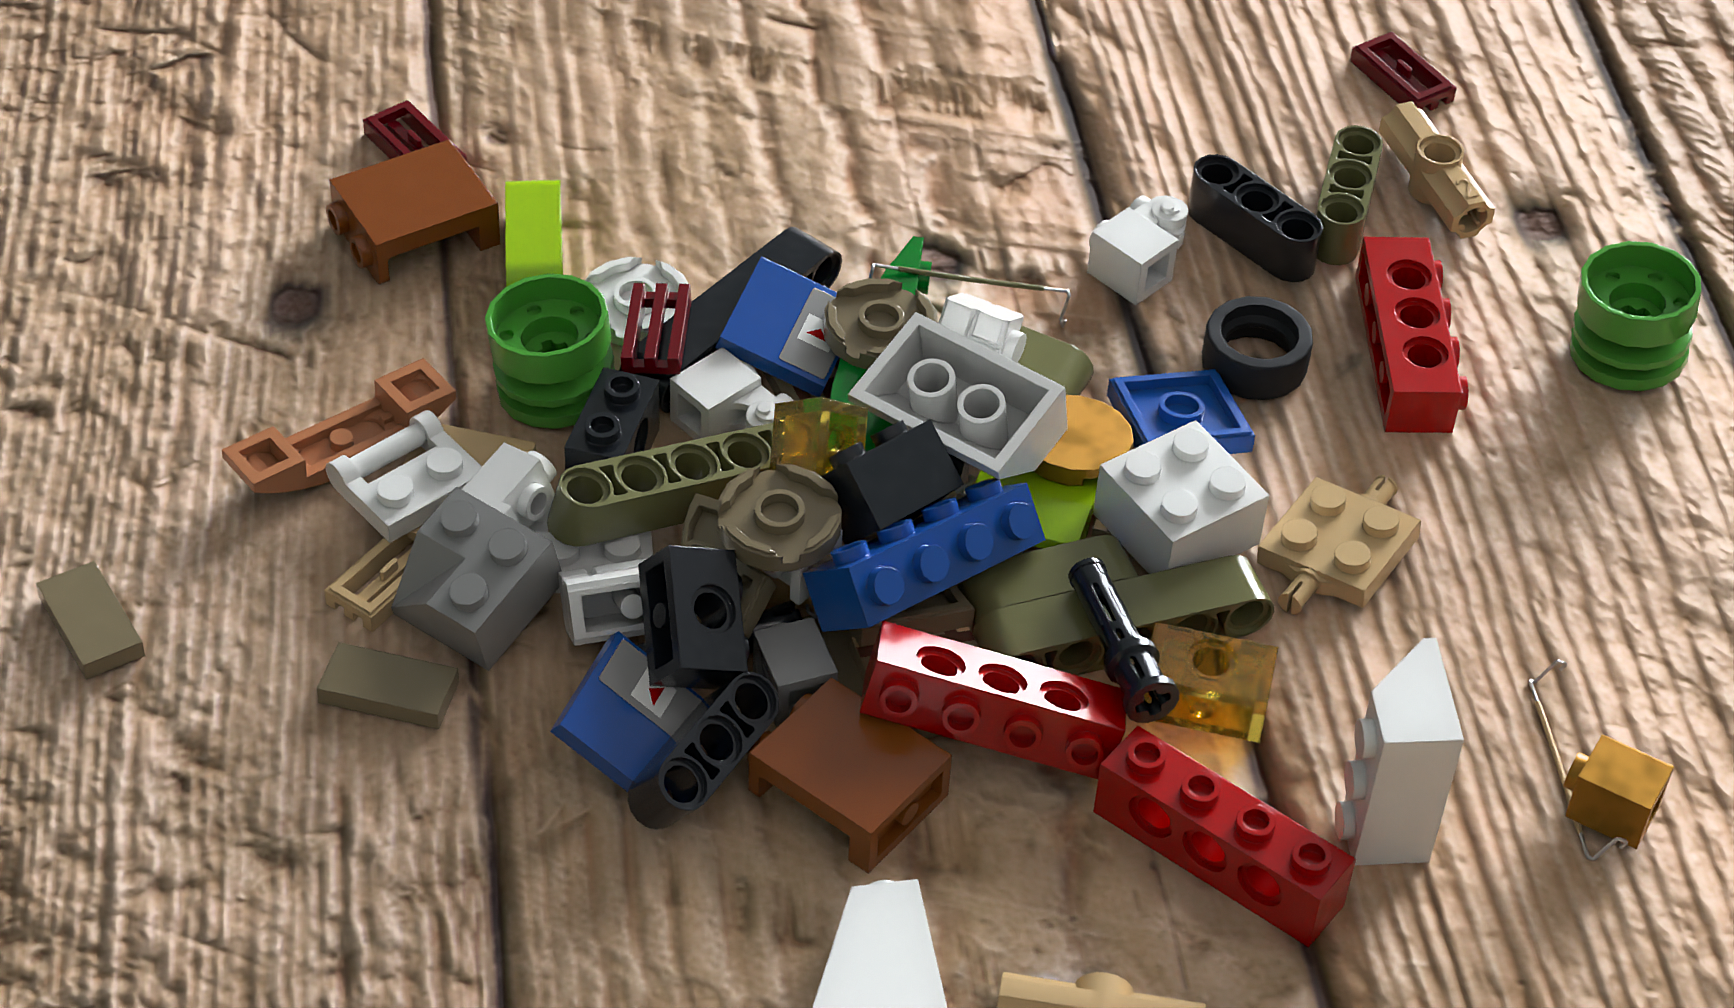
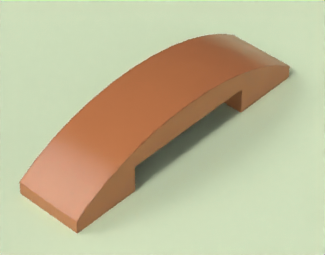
(299, 461)

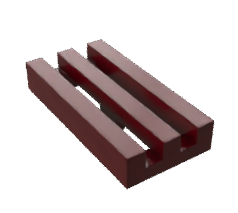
(1397, 76)
(394, 138)
(658, 302)

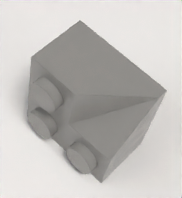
(475, 578)

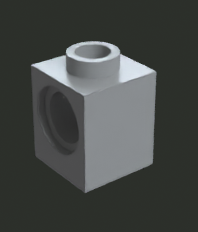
(793, 661)

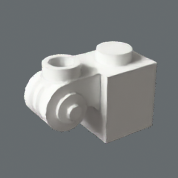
(1138, 246)
(720, 397)

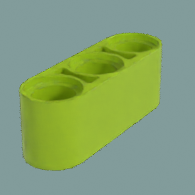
(533, 229)

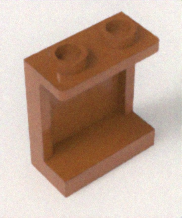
(410, 205)
(852, 770)

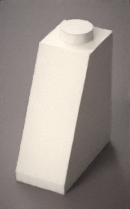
(882, 952)

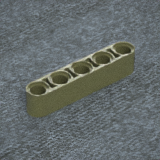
(651, 486)
(1055, 631)

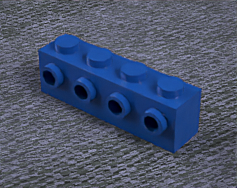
(923, 555)

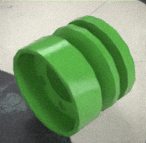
(1635, 315)
(548, 347)

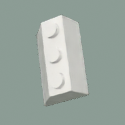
(976, 398)
(1401, 763)

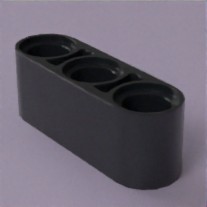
(1254, 218)
(683, 763)

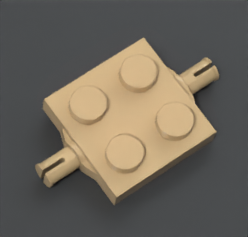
(1338, 543)

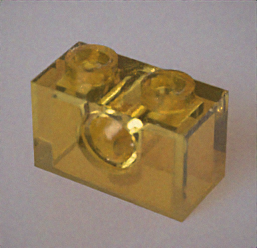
(1219, 680)

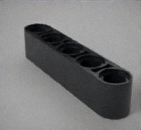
(714, 307)

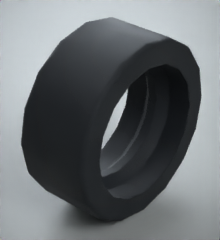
(1265, 320)

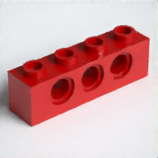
(1410, 335)
(992, 700)
(1223, 835)

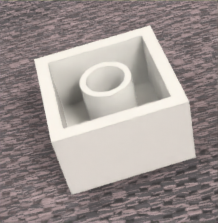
(1180, 501)

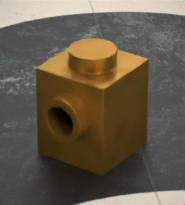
(1616, 790)

